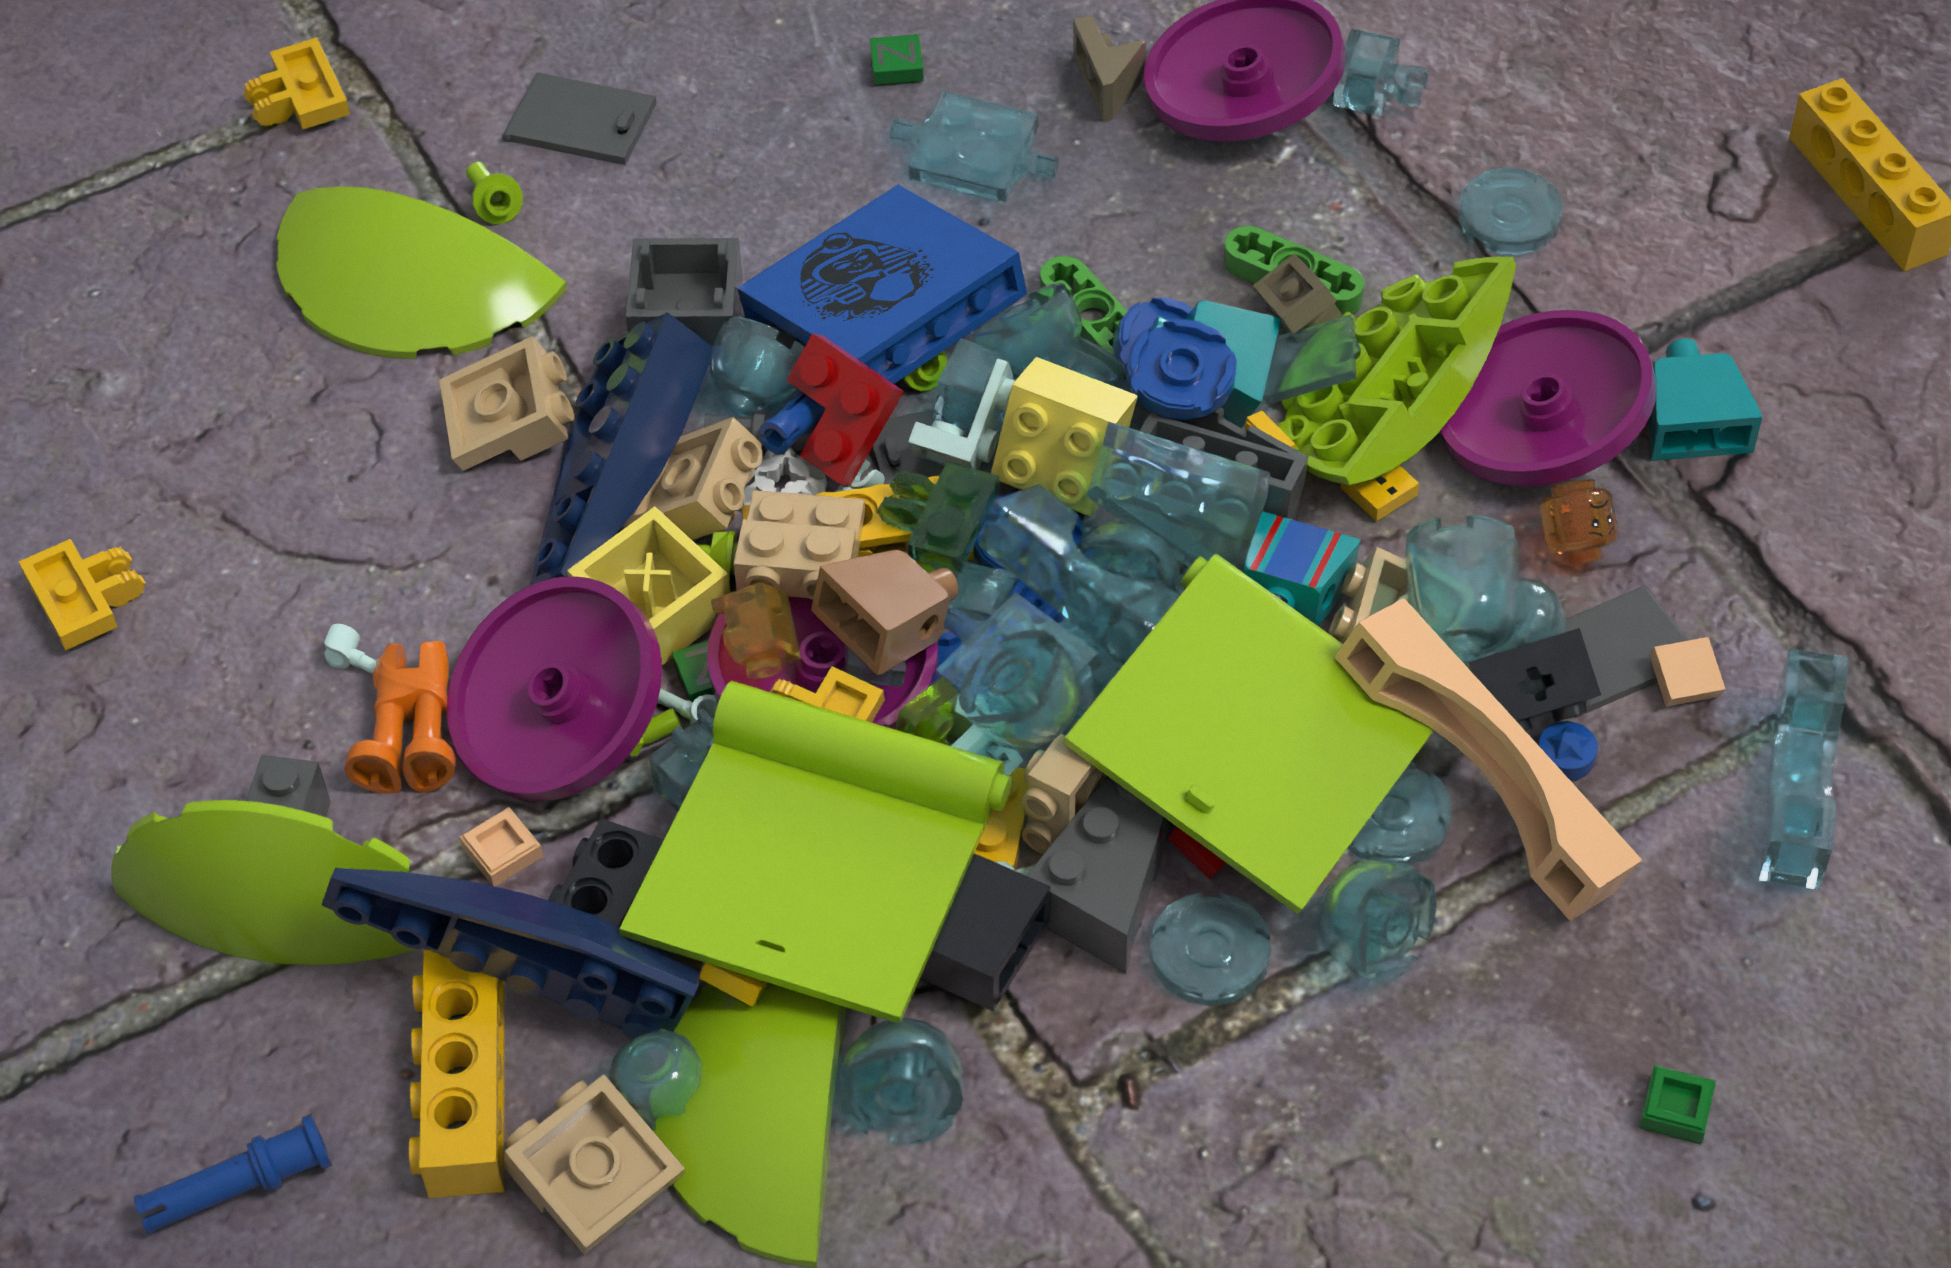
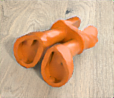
(401, 697)

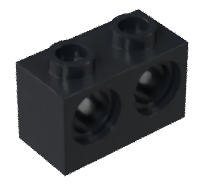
(596, 886)

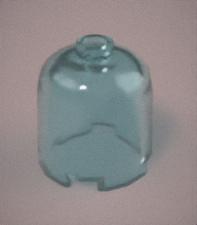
(1465, 582)

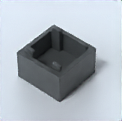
(688, 280)

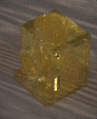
(758, 629)

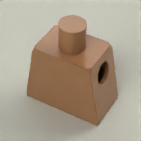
(884, 606)

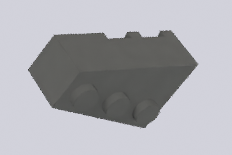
(1249, 447)
(1104, 872)

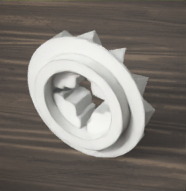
(803, 475)

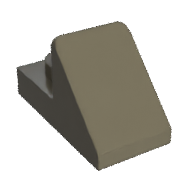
(1108, 70)
(1297, 296)

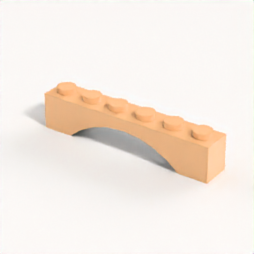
(1565, 839)

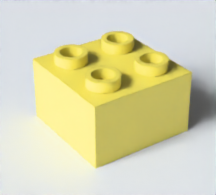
(1056, 431)
(662, 577)

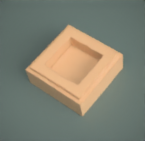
(1687, 671)
(501, 846)

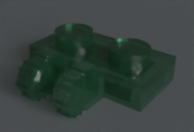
(951, 516)

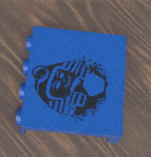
(889, 283)

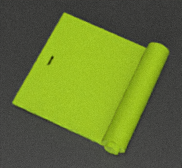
(1248, 733)
(817, 851)

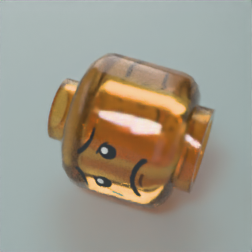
(1578, 520)

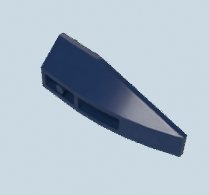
(620, 437)
(525, 942)

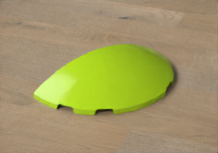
(404, 273)
(1411, 372)
(251, 882)
(759, 1119)

